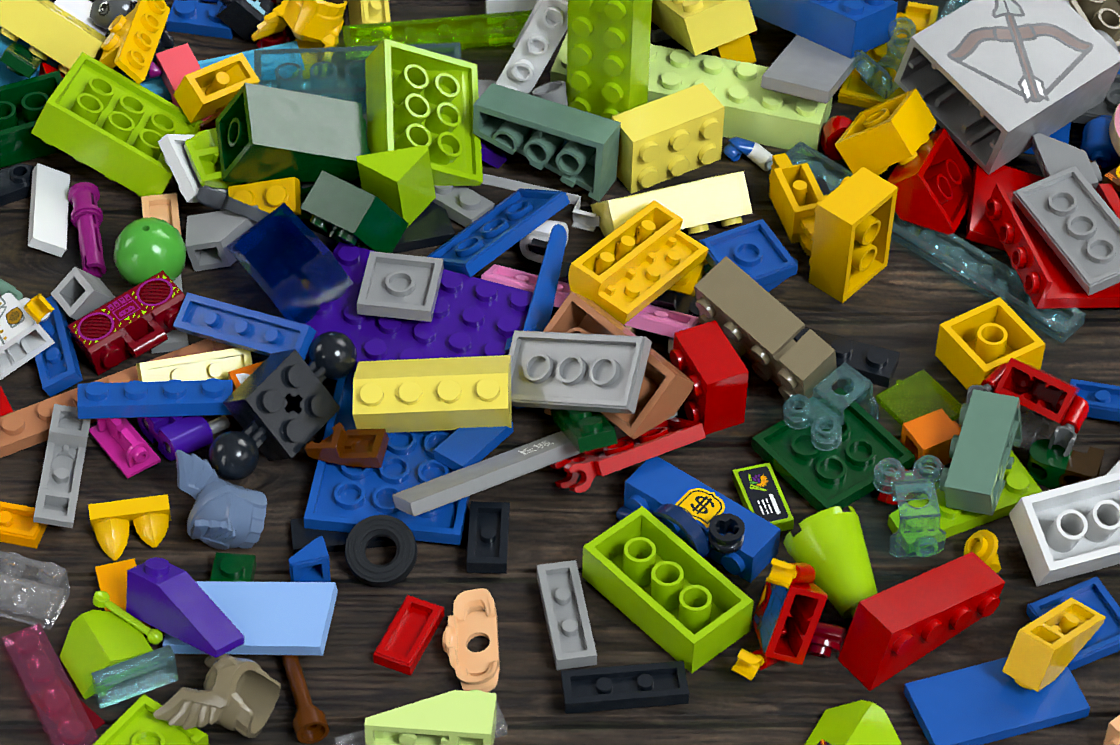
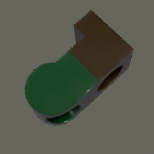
(1062, 470)

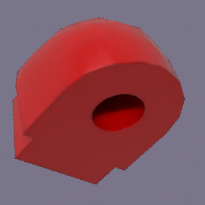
(830, 134)

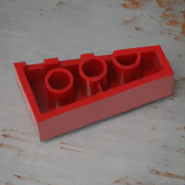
(917, 618)

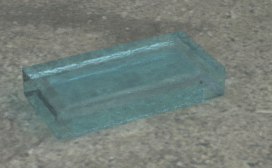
(135, 676)

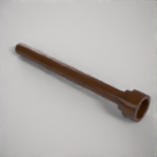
(309, 721)

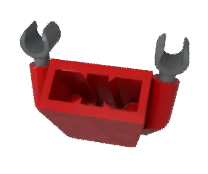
(1041, 394)

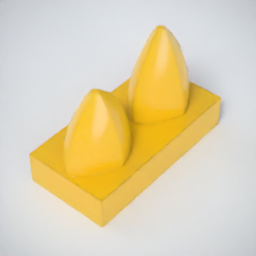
(113, 519)

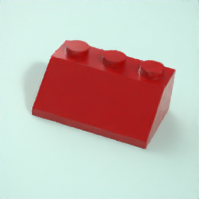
(934, 185)

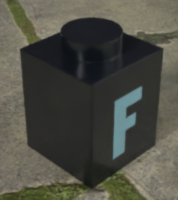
(244, 15)

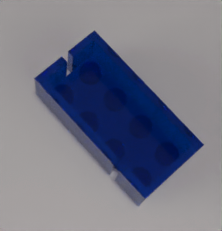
(290, 265)

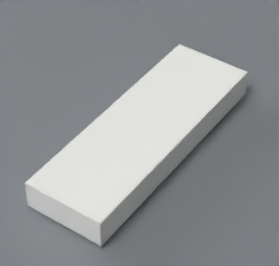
(49, 210)

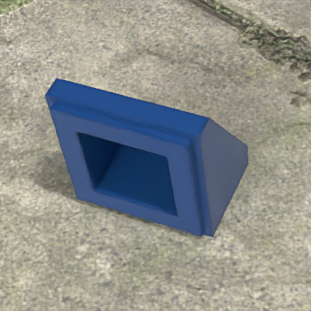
(310, 563)

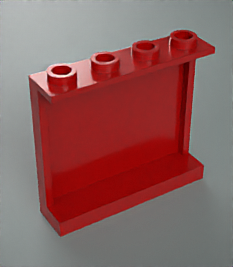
(1038, 267)

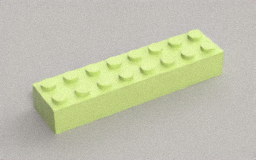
(749, 109)

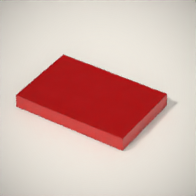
(978, 225)

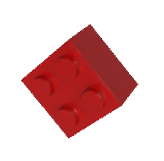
(717, 375)

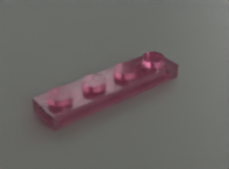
(48, 687)

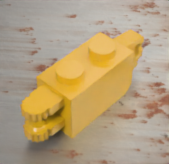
(794, 198)

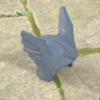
(223, 512)

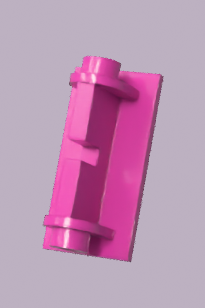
(124, 445)

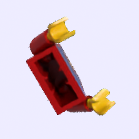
(784, 618)

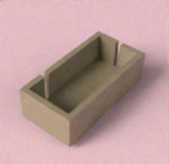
(763, 330)

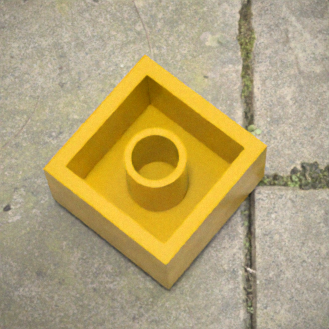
(887, 133)
(985, 339)

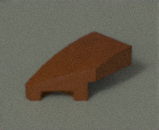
(351, 448)

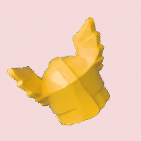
(307, 20)

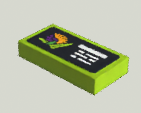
(763, 495)

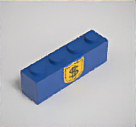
(662, 483)

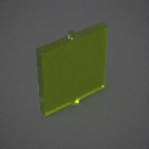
(916, 398)

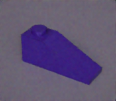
(179, 606)

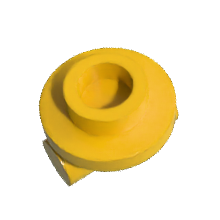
(985, 546)

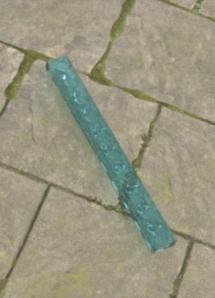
(956, 257)

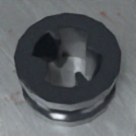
(723, 524)

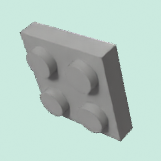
(400, 286)

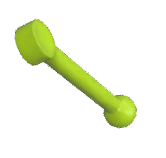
(102, 599)

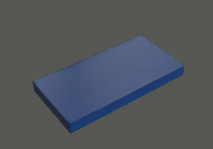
(499, 229)
(988, 705)

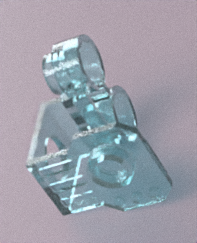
(873, 72)
(826, 407)
(918, 527)

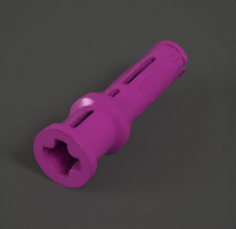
(87, 219)

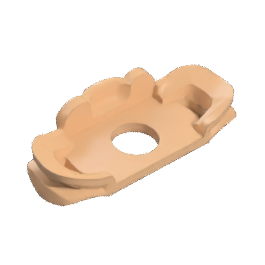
(472, 617)

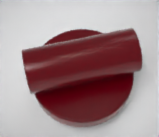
(826, 639)

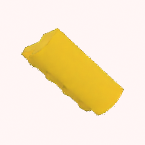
(636, 262)

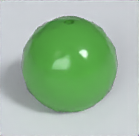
(147, 249)

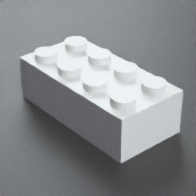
(1070, 528)

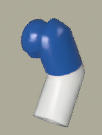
(753, 150)

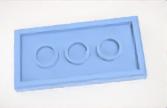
(271, 616)

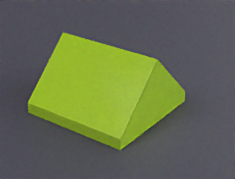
(399, 179)

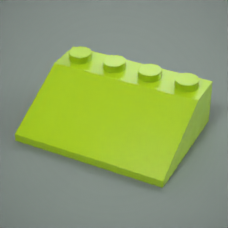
(421, 101)
(112, 125)

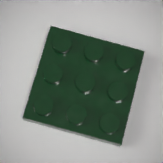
(834, 475)

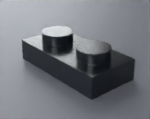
(488, 537)

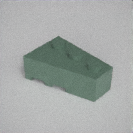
(982, 452)

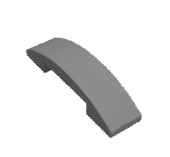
(62, 468)

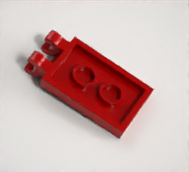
(629, 451)

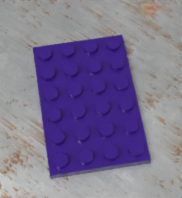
(468, 317)

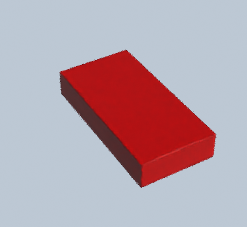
(408, 635)

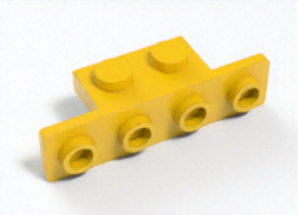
(135, 38)

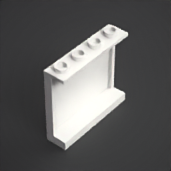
(535, 45)

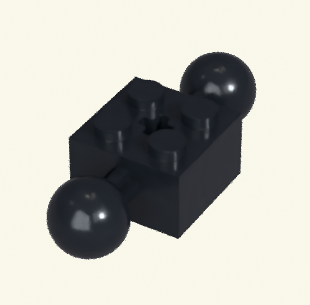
(282, 405)

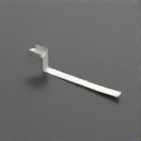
(582, 219)

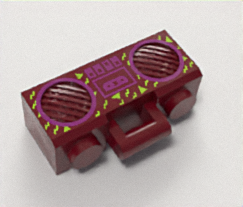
(128, 323)

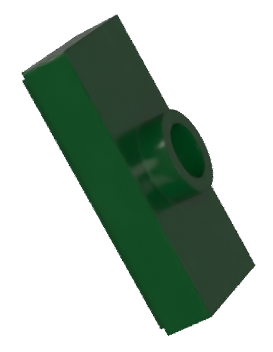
(20, 60)

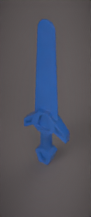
(546, 285)

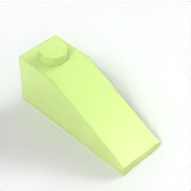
(439, 720)

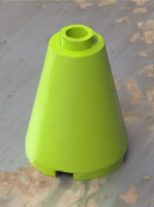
(838, 553)

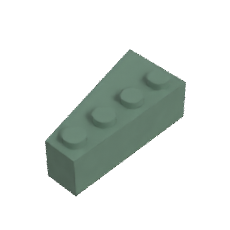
(551, 136)

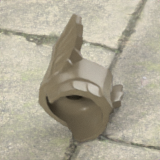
(233, 696)

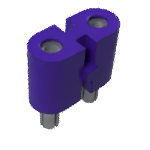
(181, 432)

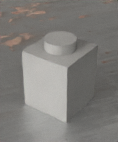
(81, 293)

